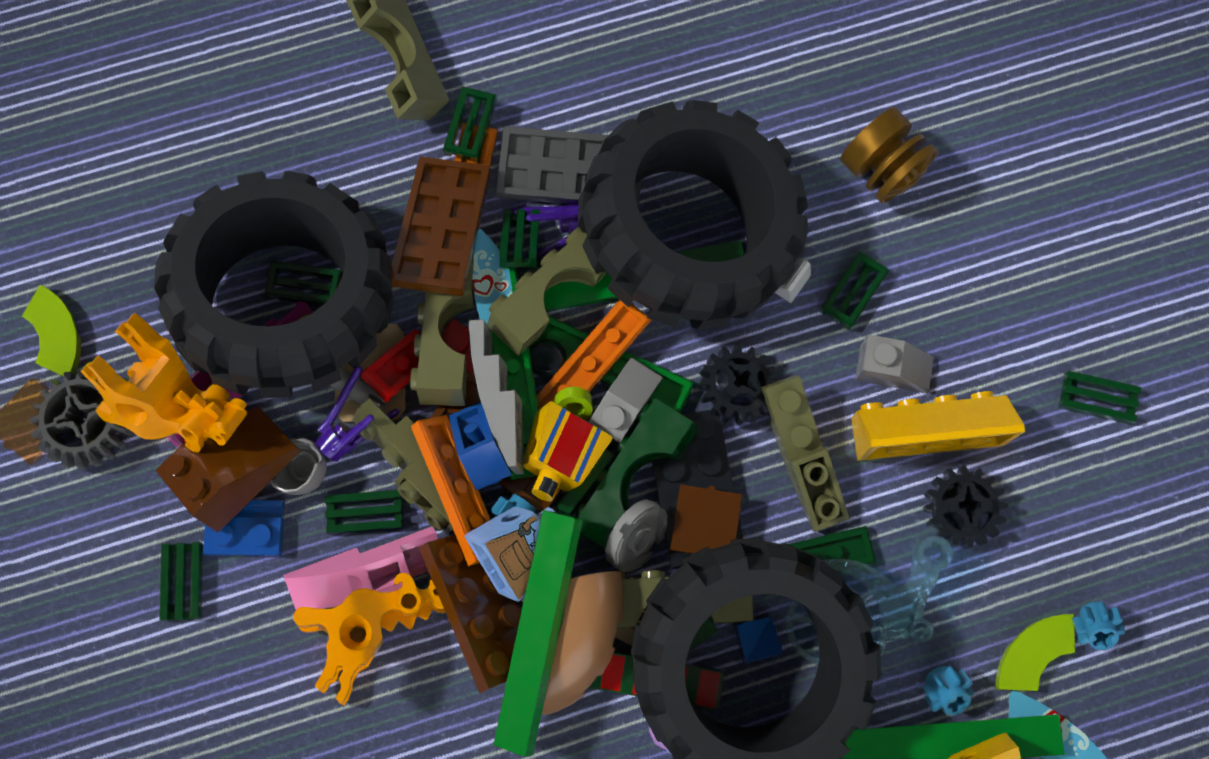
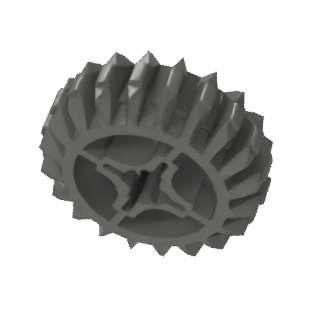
(53, 426)

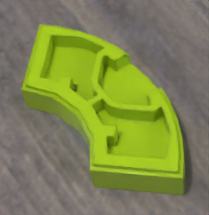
(56, 331)
(1033, 650)

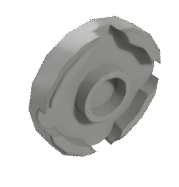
(635, 535)

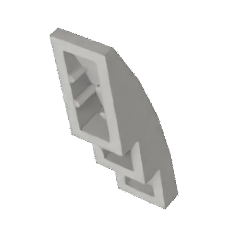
(500, 406)

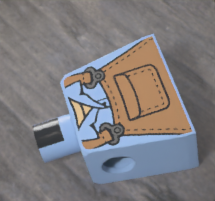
(507, 549)

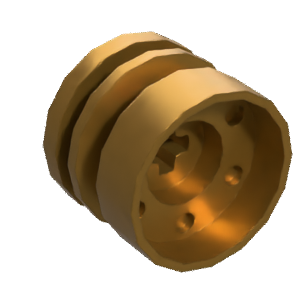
(890, 157)

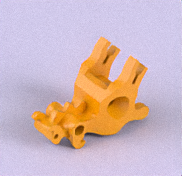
(161, 394)
(357, 625)

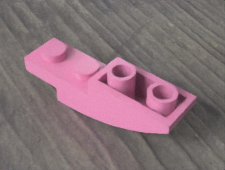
(334, 578)

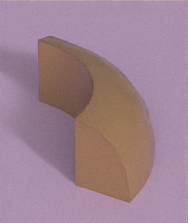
(585, 638)

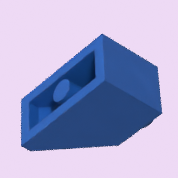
(478, 447)

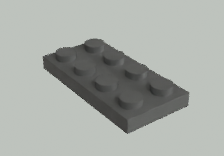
(546, 164)

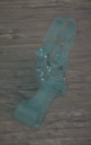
(899, 606)

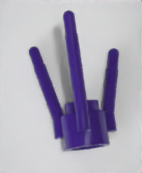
(565, 215)
(341, 439)

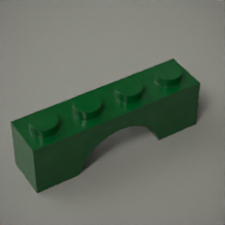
(659, 434)

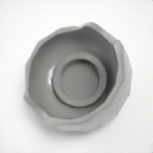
(304, 471)

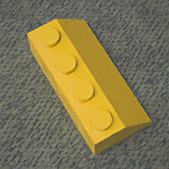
(935, 426)

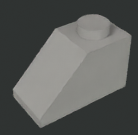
(894, 364)
(625, 399)

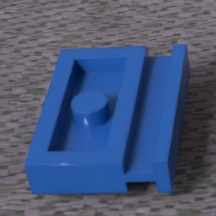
(252, 532)

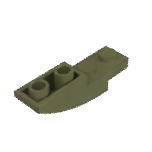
(402, 450)
(804, 454)

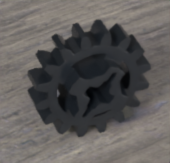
(729, 370)
(965, 522)

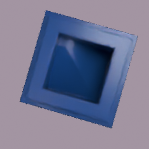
(757, 639)

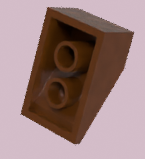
(228, 476)

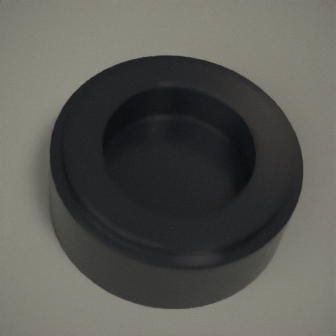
(547, 357)

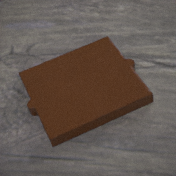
(704, 519)

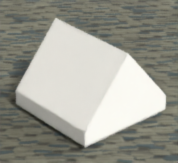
(795, 281)

